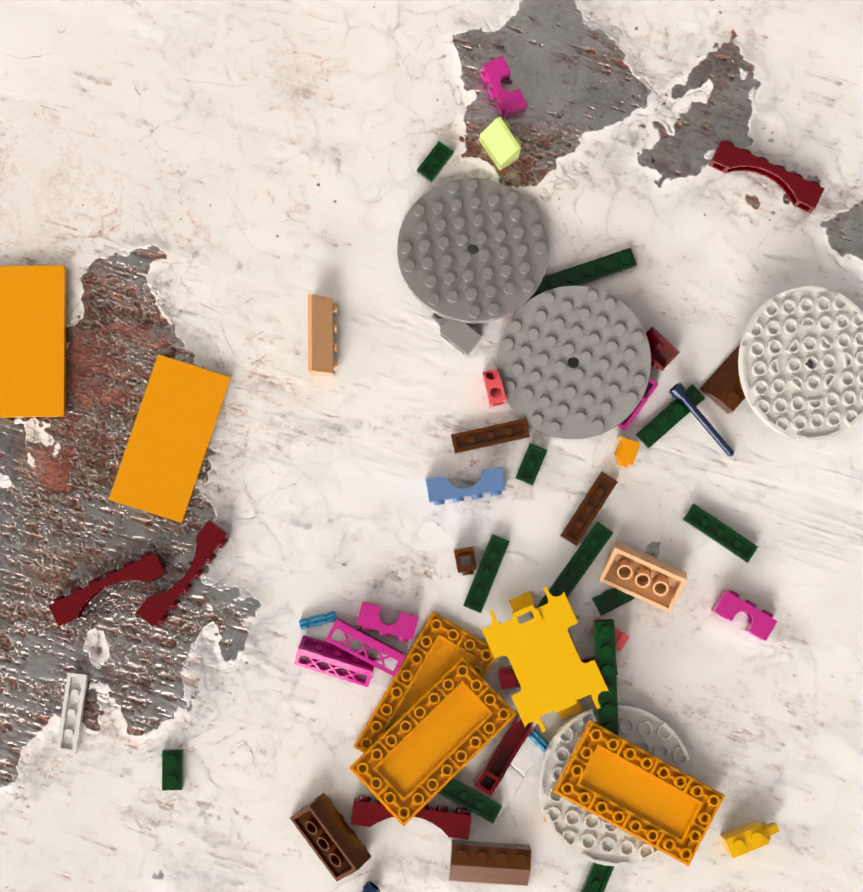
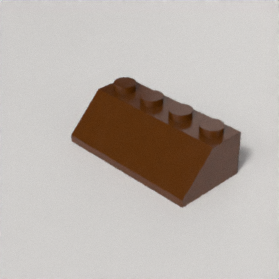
(725, 384)
(330, 837)
(490, 862)

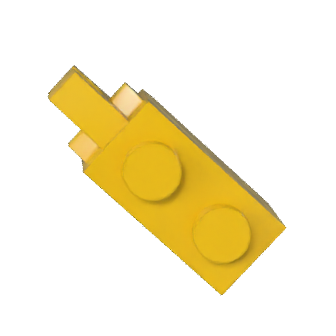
(748, 837)

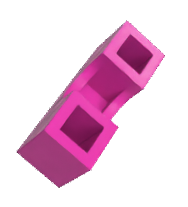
(509, 102)
(370, 619)
(759, 623)

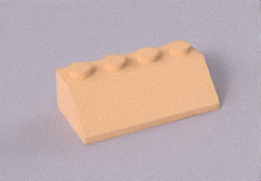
(321, 335)
(643, 576)

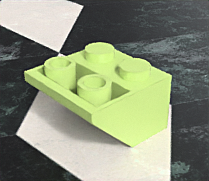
(500, 143)

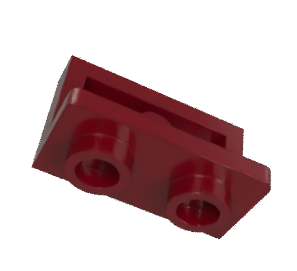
(661, 349)

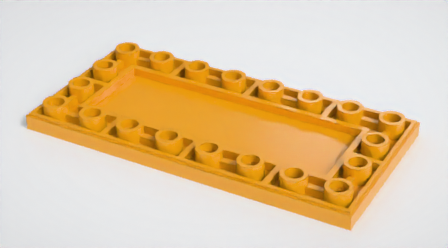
(33, 341)
(170, 438)
(429, 658)
(432, 741)
(638, 793)

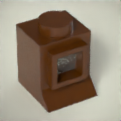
(465, 560)

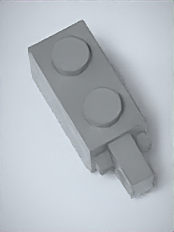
(458, 334)

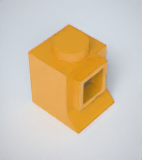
(626, 452)

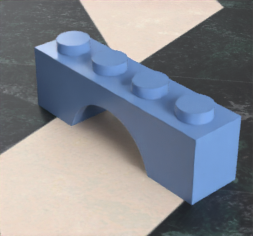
(490, 482)

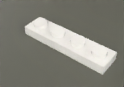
(72, 712)

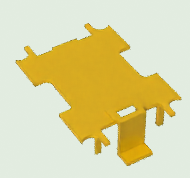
(544, 658)

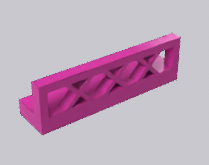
(369, 640)
(336, 658)

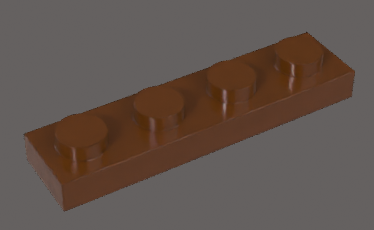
(490, 436)
(588, 508)

